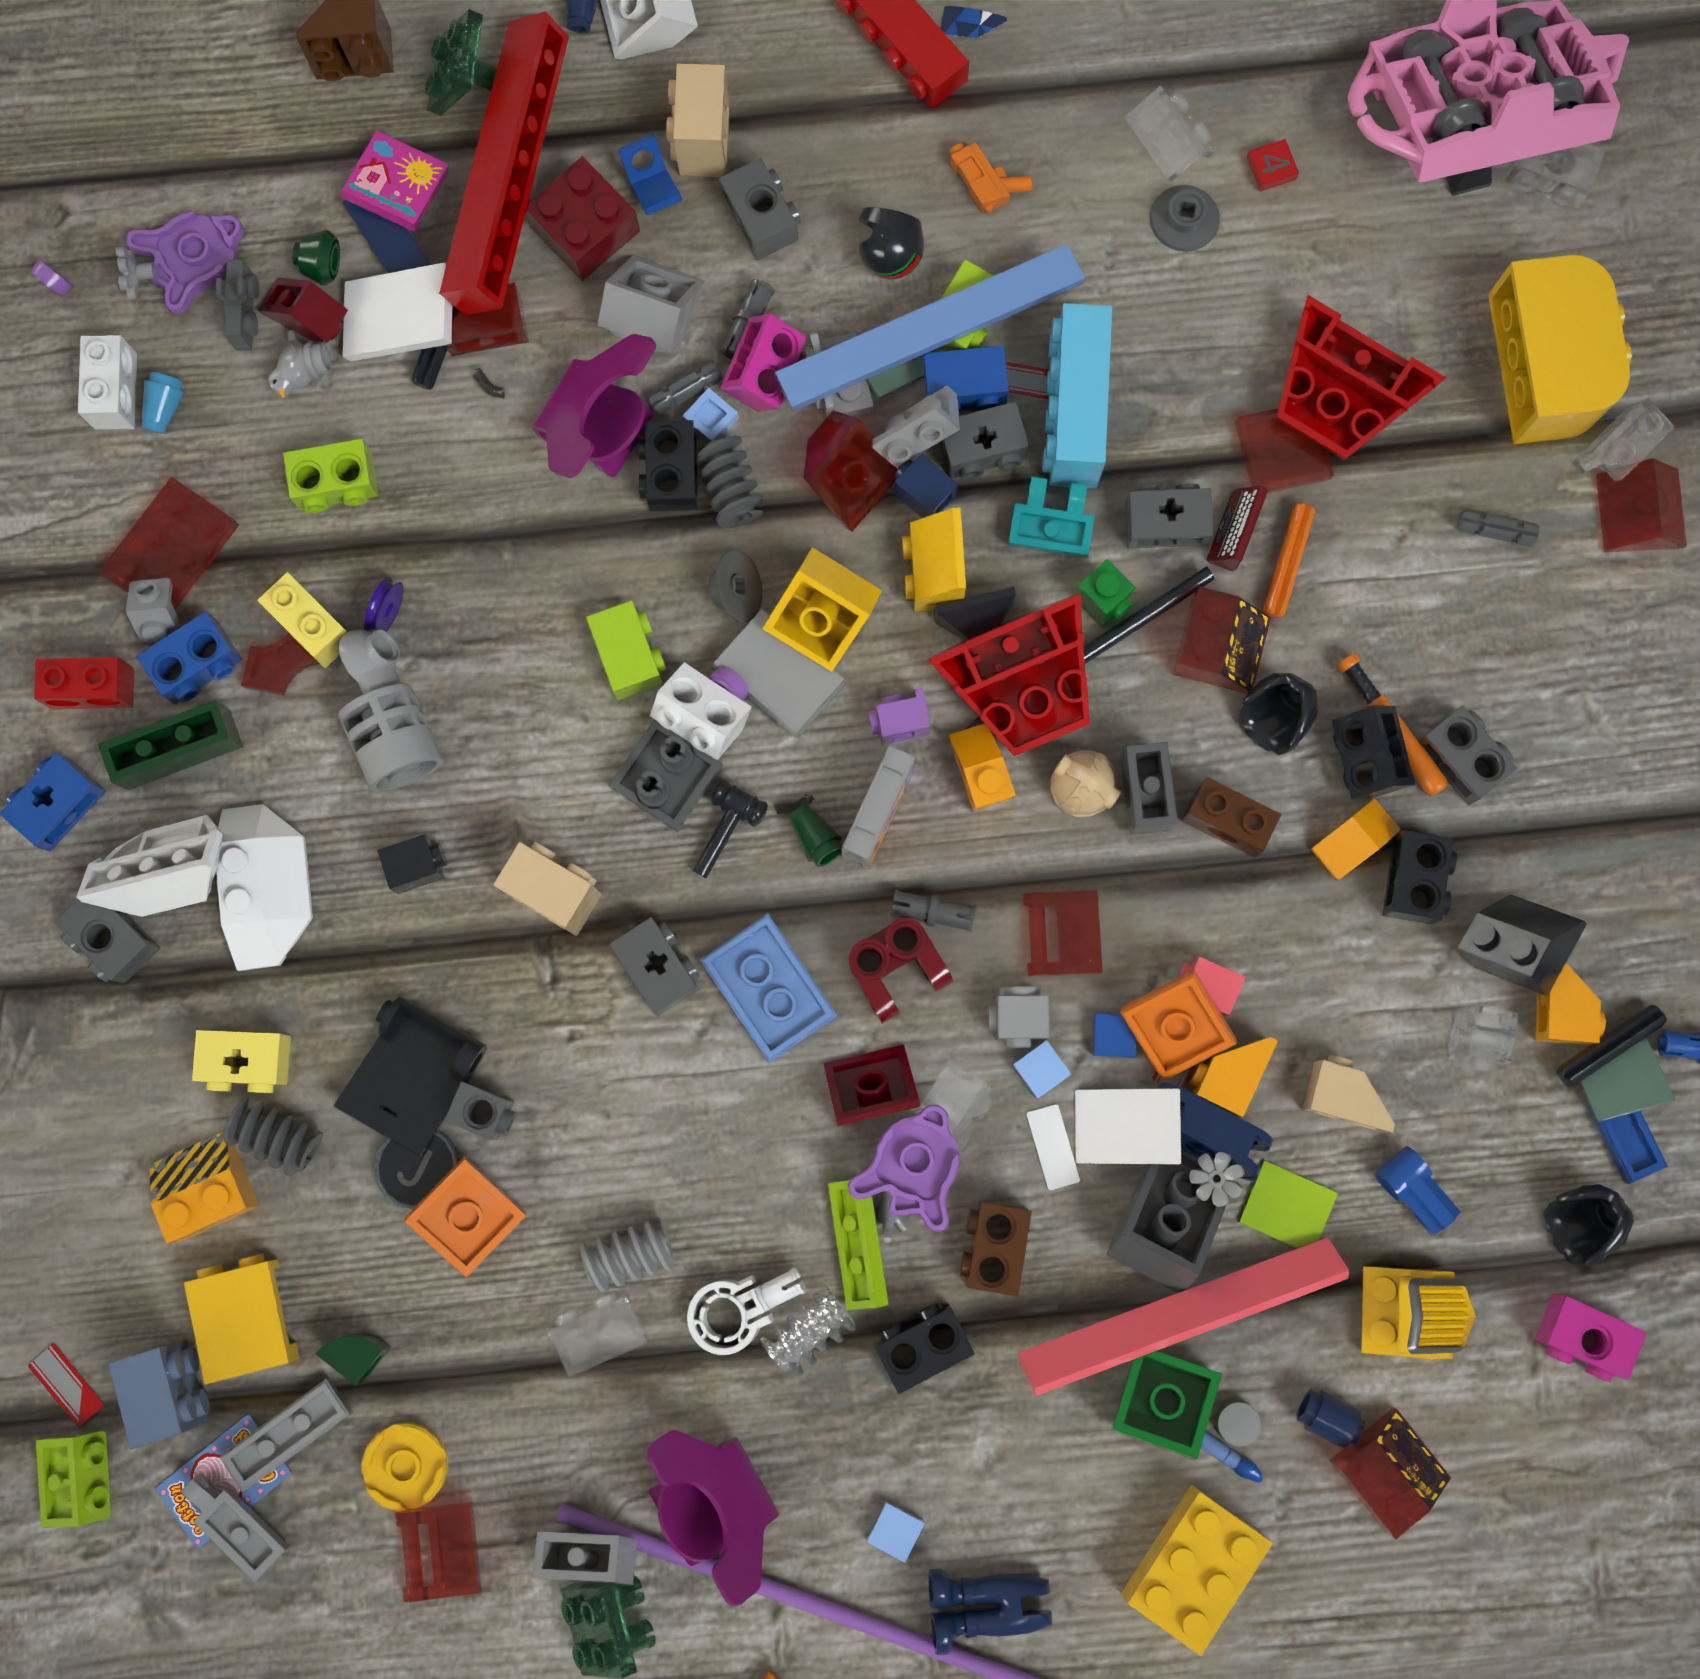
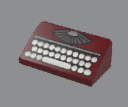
(1236, 527)

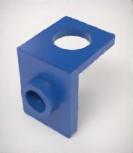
(653, 183)

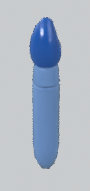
(1241, 1465)

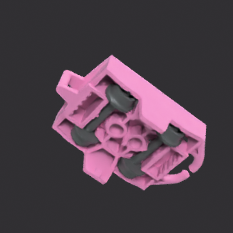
(1474, 89)

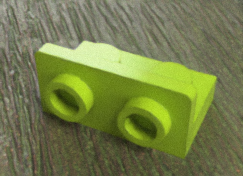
(73, 1480)

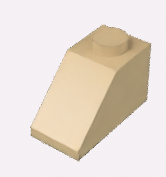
(1345, 1095)

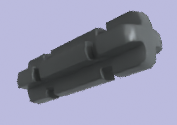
(685, 387)
(1498, 527)

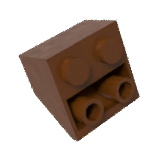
(347, 40)

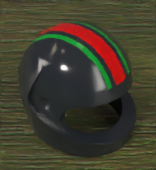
(894, 243)

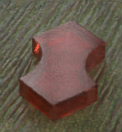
(275, 665)

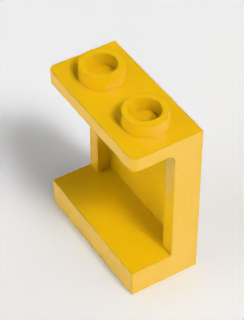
(238, 1319)

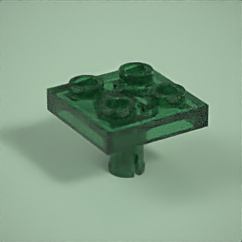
(457, 64)

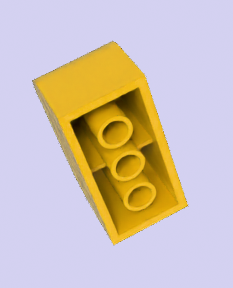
(1558, 345)

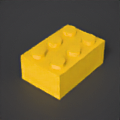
(1196, 1569)

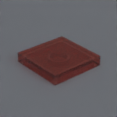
(1280, 455)

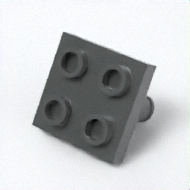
(665, 775)

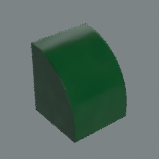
(354, 1355)

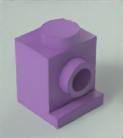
(901, 718)

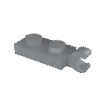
(234, 1527)

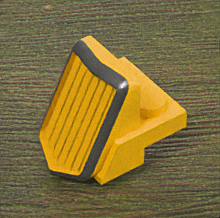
(1414, 1313)

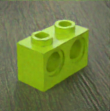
(331, 464)

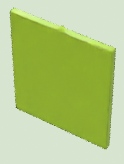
(1287, 1206)

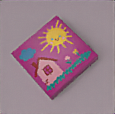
(395, 181)

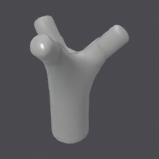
(888, 1220)

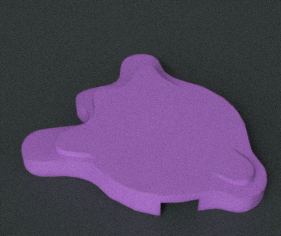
(188, 254)
(915, 1166)

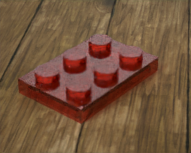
(172, 541)

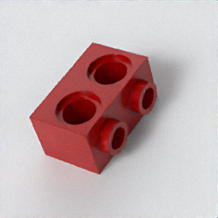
(84, 683)

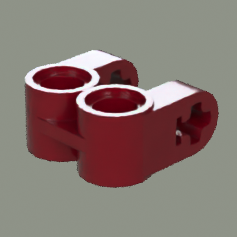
(893, 959)

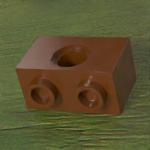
(1231, 817)

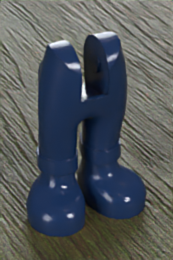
(1001, 1621)

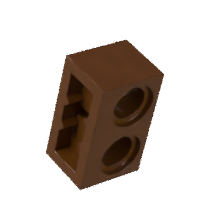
(1008, 1249)

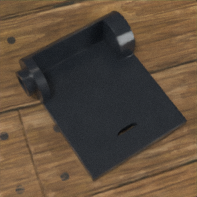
(412, 1073)

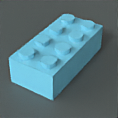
(1077, 395)

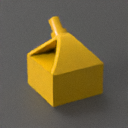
(822, 609)

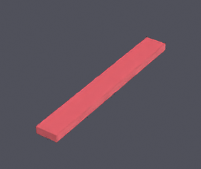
(1181, 1316)

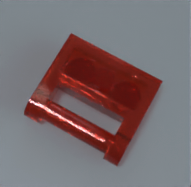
(1076, 932)
(452, 1551)

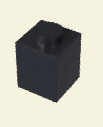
(412, 863)

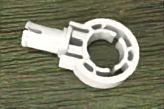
(765, 1297)

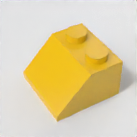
(936, 560)

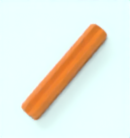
(1289, 560)

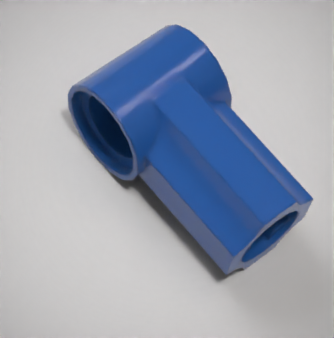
(1410, 1181)

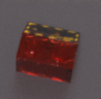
(1222, 641)
(1392, 1473)

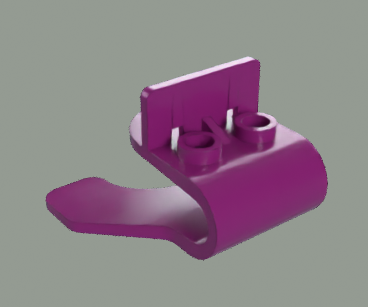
(592, 416)
(712, 1505)

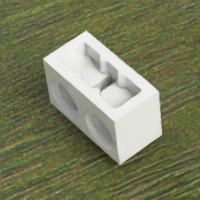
(107, 382)
(700, 711)

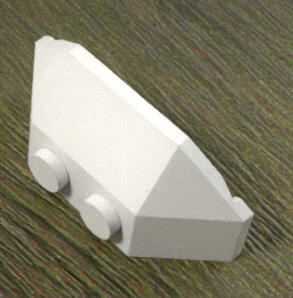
(156, 869)
(261, 886)

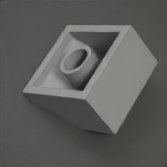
(649, 302)

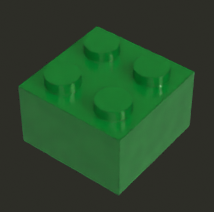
(1167, 1403)

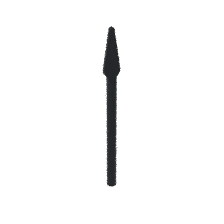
(1141, 618)

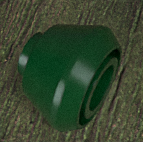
(318, 256)

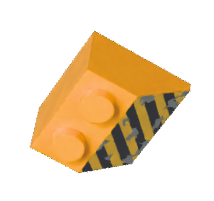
(199, 1189)

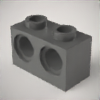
(1459, 761)

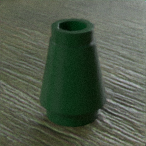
(816, 837)

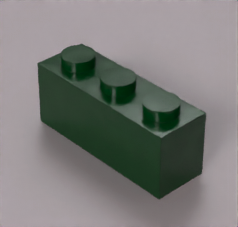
(170, 745)

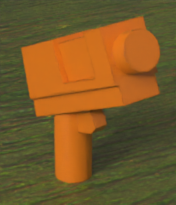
(986, 185)

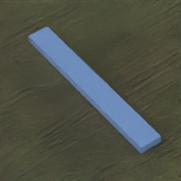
(929, 327)

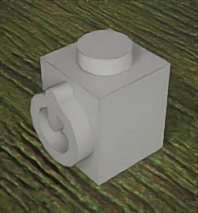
(1019, 1016)

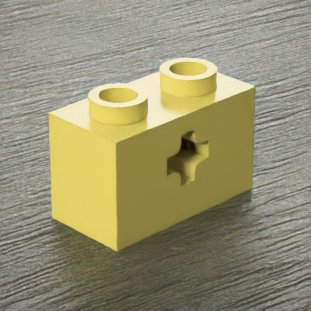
(304, 619)
(217, 1053)

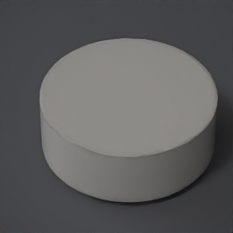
(1238, 1423)

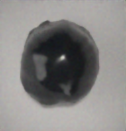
(1279, 712)
(1588, 1223)

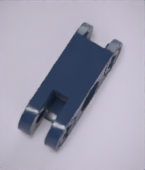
(1215, 1130)

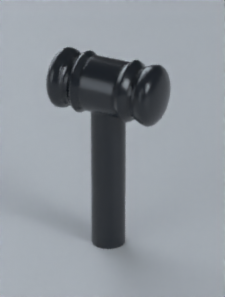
(737, 806)

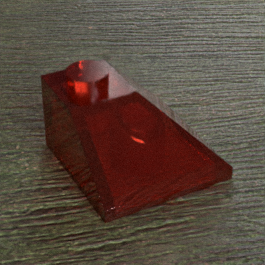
(847, 468)

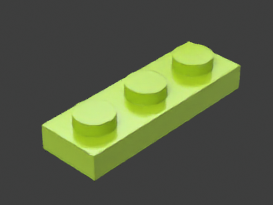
(858, 1248)

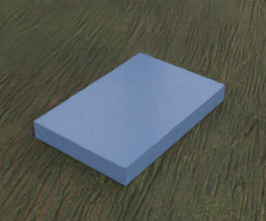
(768, 988)

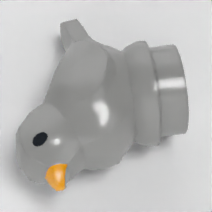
(299, 365)

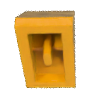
(1355, 839)

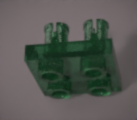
(599, 1630)

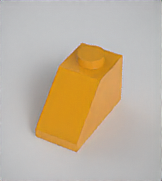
(981, 767)
(1569, 1012)
(1233, 1076)

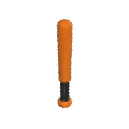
(1422, 765)

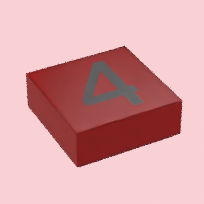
(1272, 165)

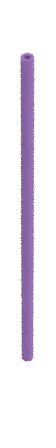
(801, 1600)

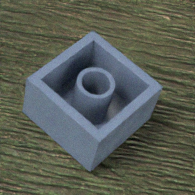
(159, 1393)

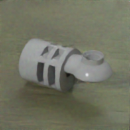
(386, 721)

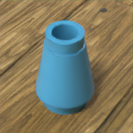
(160, 401)

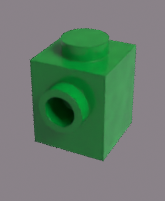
(1106, 593)

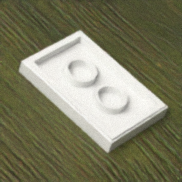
(396, 313)

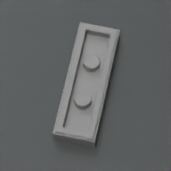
(285, 1434)

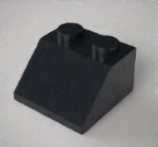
(1521, 942)

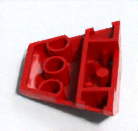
(1351, 379)
(1024, 675)

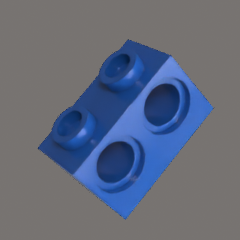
(186, 648)

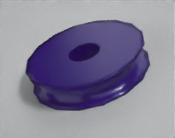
(383, 606)

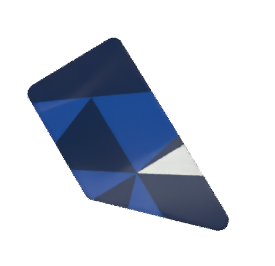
(969, 22)

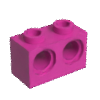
(756, 358)

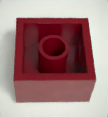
(582, 218)

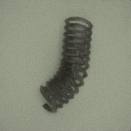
(497, 390)
(790, 807)

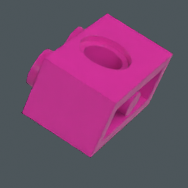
(1615, 1344)

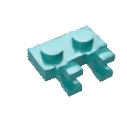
(1052, 529)

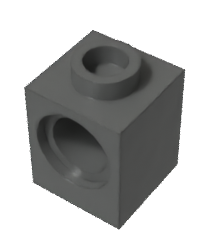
(463, 1106)

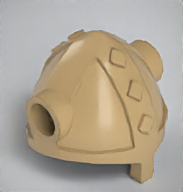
(1084, 783)

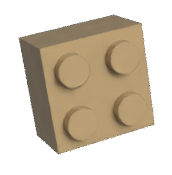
(699, 120)
(545, 887)

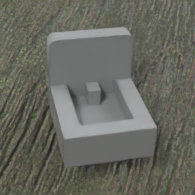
(151, 609)

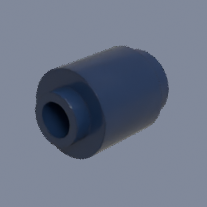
(1331, 1418)

